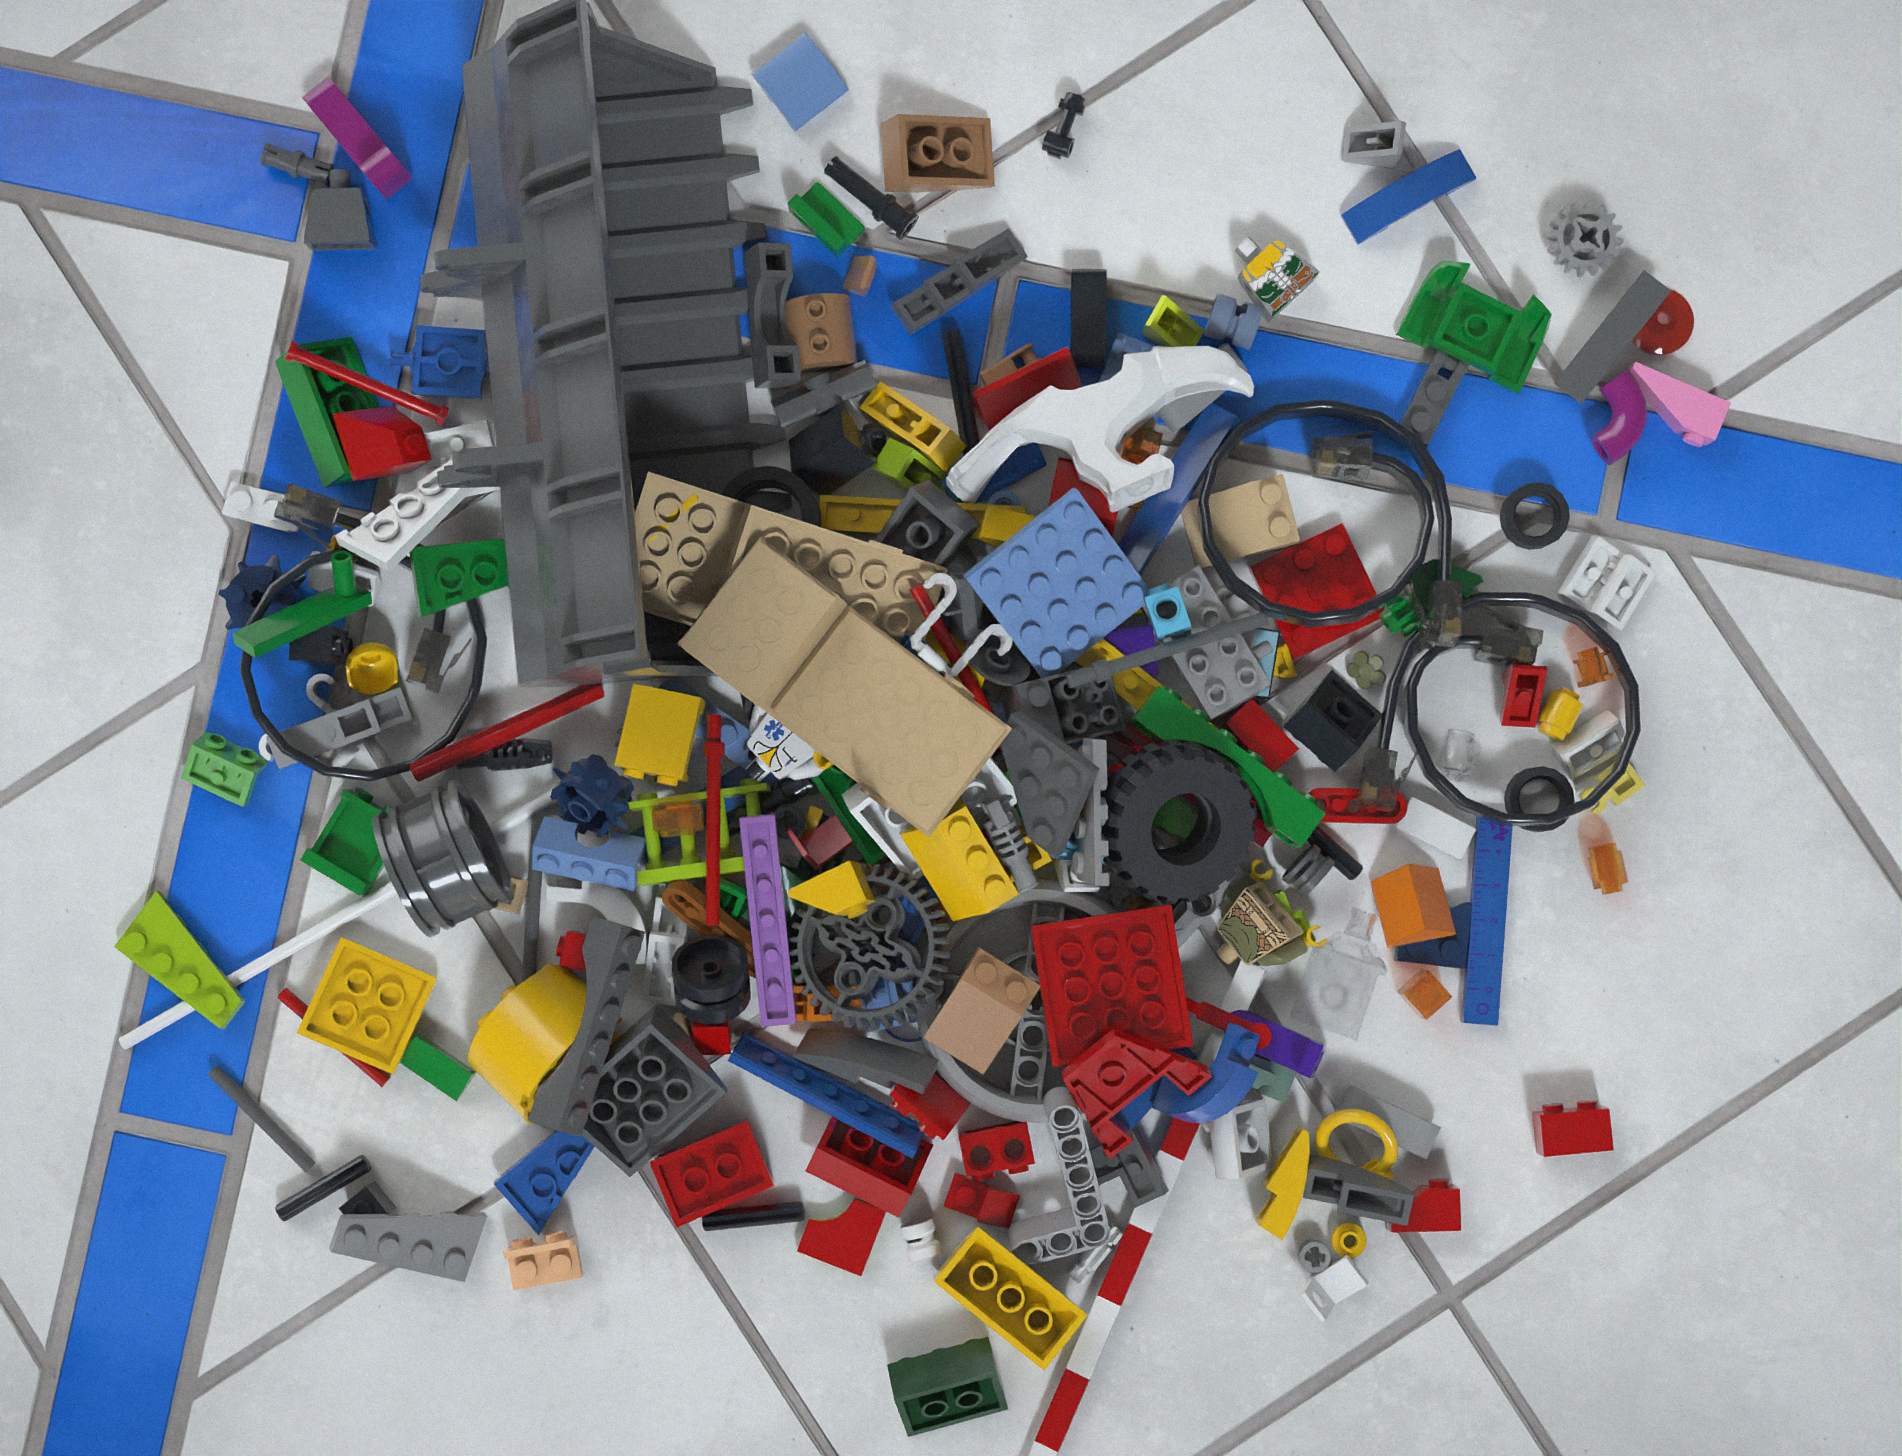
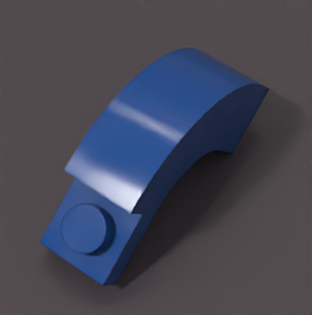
(1223, 1091)

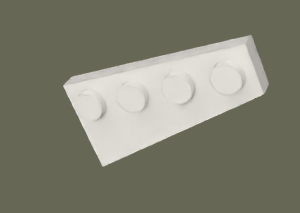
(402, 525)

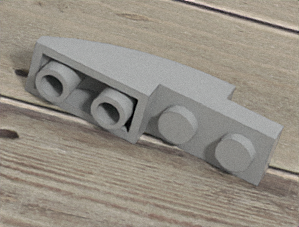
(344, 726)

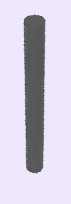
(262, 1119)

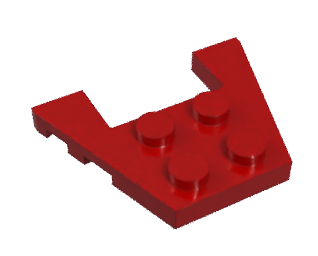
(1119, 1071)

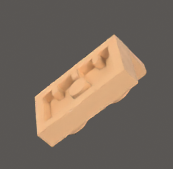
(544, 1261)

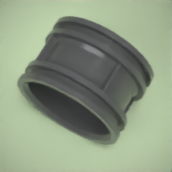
(442, 858)

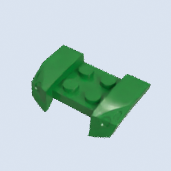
(1475, 326)

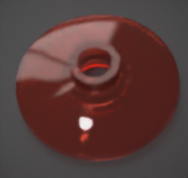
(1669, 337)

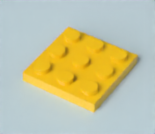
(367, 1005)

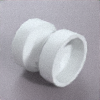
(921, 1239)

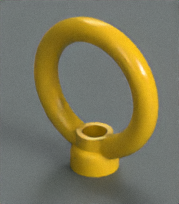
(1378, 1166)

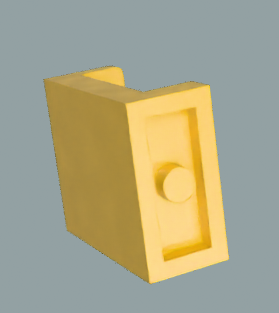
(658, 734)

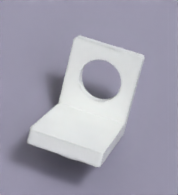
(1333, 1286)

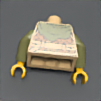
(1258, 925)

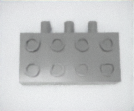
(1223, 671)

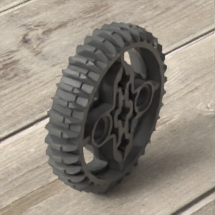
(869, 975)

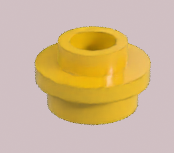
(1349, 1229)

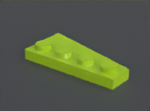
(173, 956)

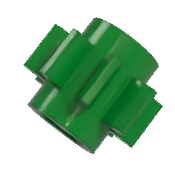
(1399, 617)

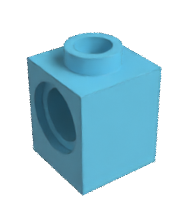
(1167, 627)

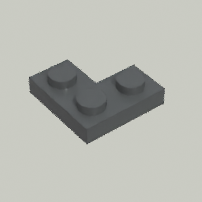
(1135, 1169)

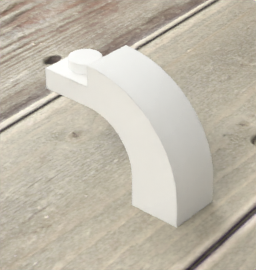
(612, 902)

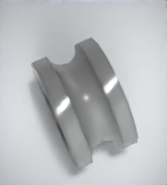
(1321, 1248)

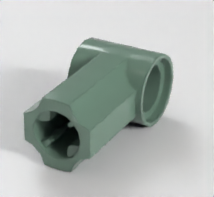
(1272, 1078)

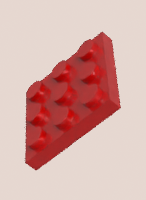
(1316, 577)

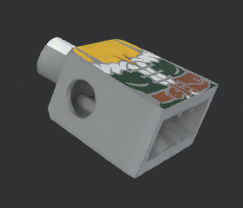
(1273, 275)

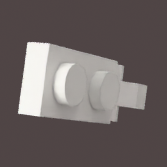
(255, 507)

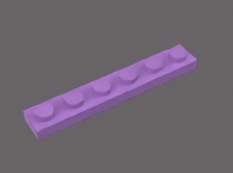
(768, 920)

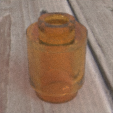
(678, 818)
(1607, 868)

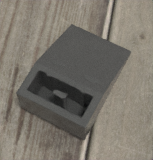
(1065, 711)

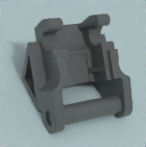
(966, 612)

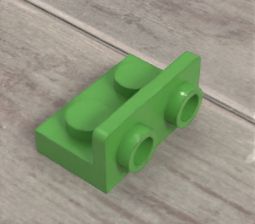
(223, 768)

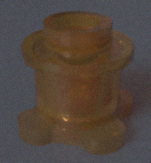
(1592, 667)

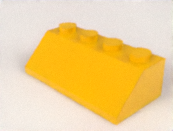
(1009, 1297)

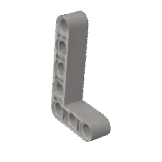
(1071, 1221)

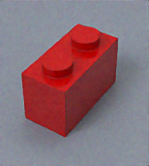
(1572, 1129)

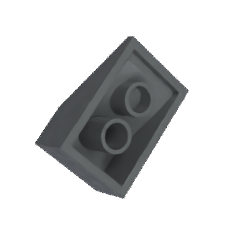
(928, 525)

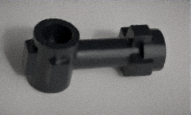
(1058, 143)

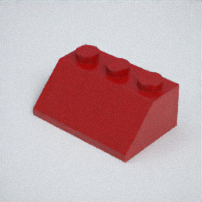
(1013, 390)
(867, 1166)

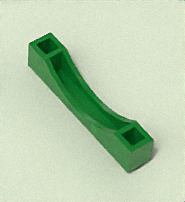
(1283, 809)

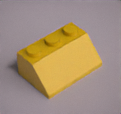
(960, 865)

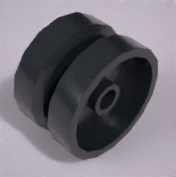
(711, 979)

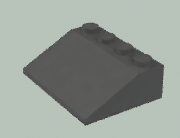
(649, 1091)

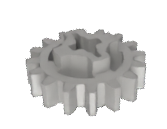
(1577, 227)

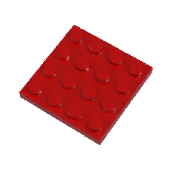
(1111, 975)

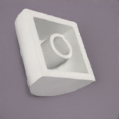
(1240, 1141)

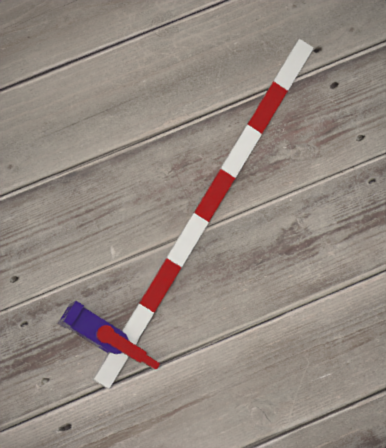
(1275, 1044)

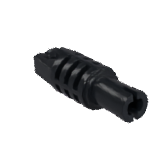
(513, 755)

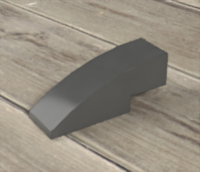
(1357, 1191)

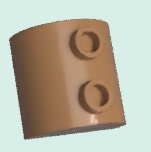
(822, 331)

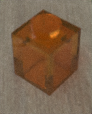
(1424, 994)

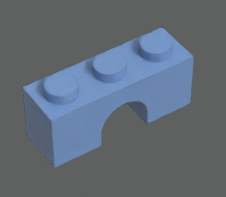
(611, 864)

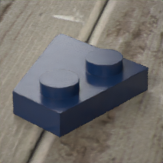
(1442, 951)

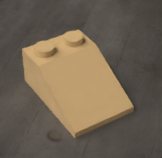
(1245, 521)

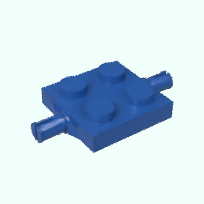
(446, 362)

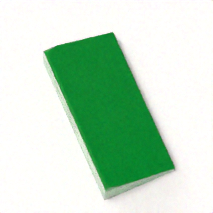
(437, 1067)

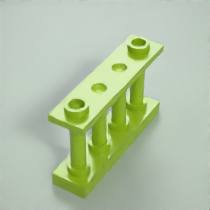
(691, 865)

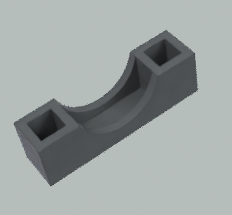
(768, 281)

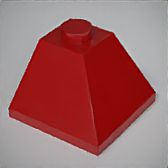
(381, 442)

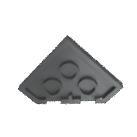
(1047, 781)

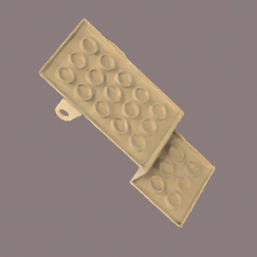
(709, 540)
(844, 687)

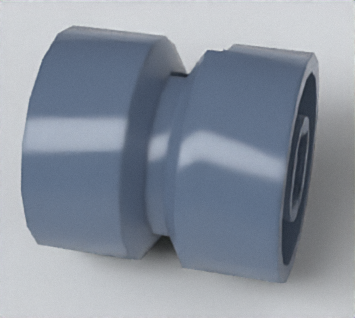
(1233, 321)

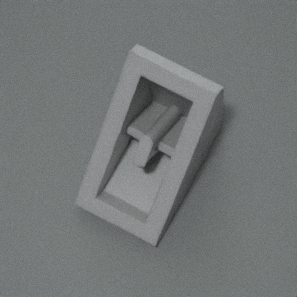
(1374, 144)

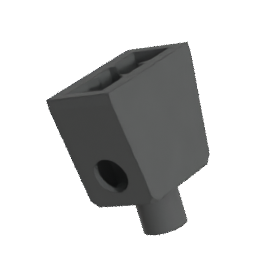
(339, 217)

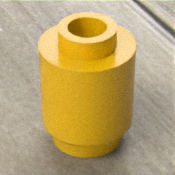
(1560, 714)

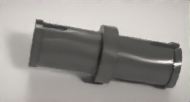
(296, 164)

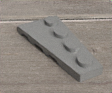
(1092, 844)
(416, 1242)

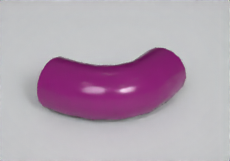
(1627, 419)

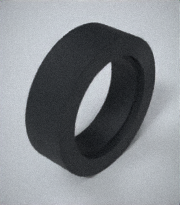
(777, 478)

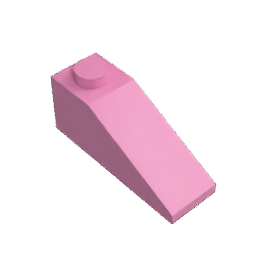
(1682, 406)

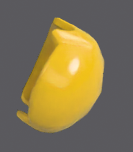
(372, 668)

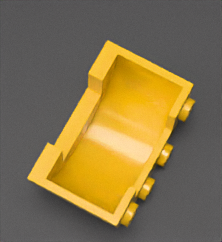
(529, 1034)

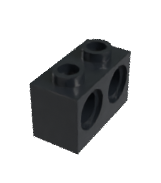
(322, 647)

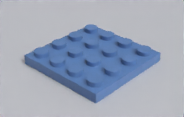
(1059, 584)

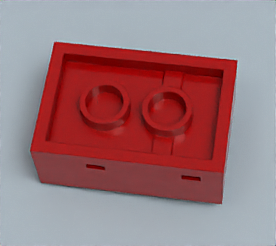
(711, 1172)

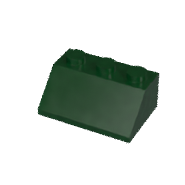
(947, 1386)

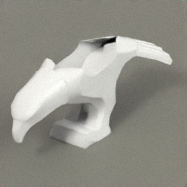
(1099, 418)

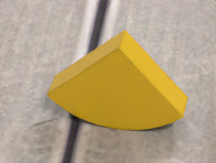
(1284, 665)
(812, 820)

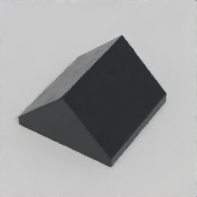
(830, 452)

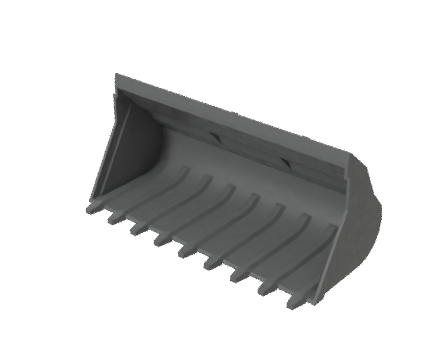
(601, 325)

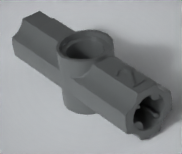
(823, 394)

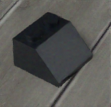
(1333, 721)

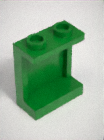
(347, 844)

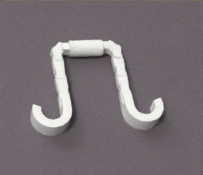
(934, 659)
(347, 752)

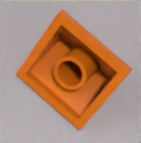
(1412, 905)

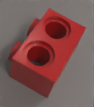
(994, 1139)

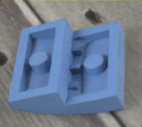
(800, 81)

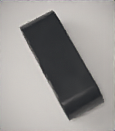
(1088, 317)

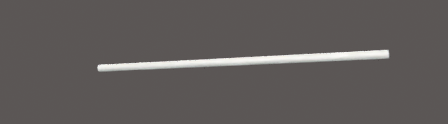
(318, 931)

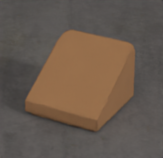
(860, 275)

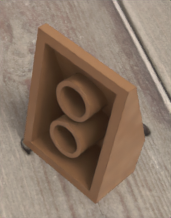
(936, 153)
(981, 1010)

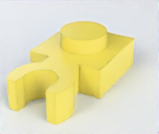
(1619, 792)

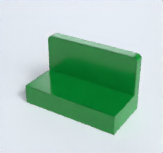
(826, 219)

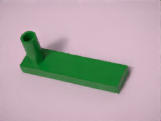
(308, 614)

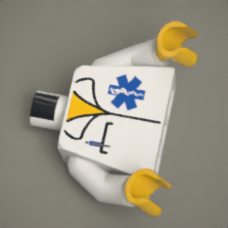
(780, 751)

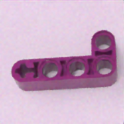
(357, 138)

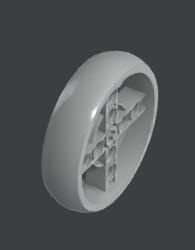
(1025, 1098)

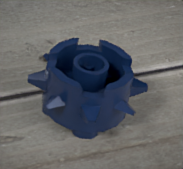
(249, 587)
(592, 795)

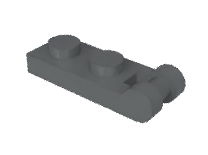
(1433, 396)

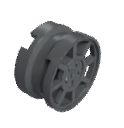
(1311, 873)

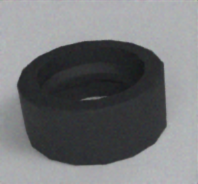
(1551, 495)
(1561, 783)

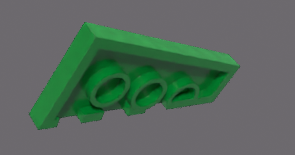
(456, 573)

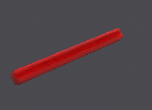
(505, 731)

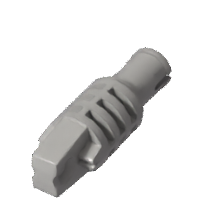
(1008, 844)

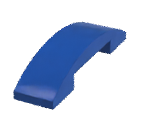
(1408, 195)

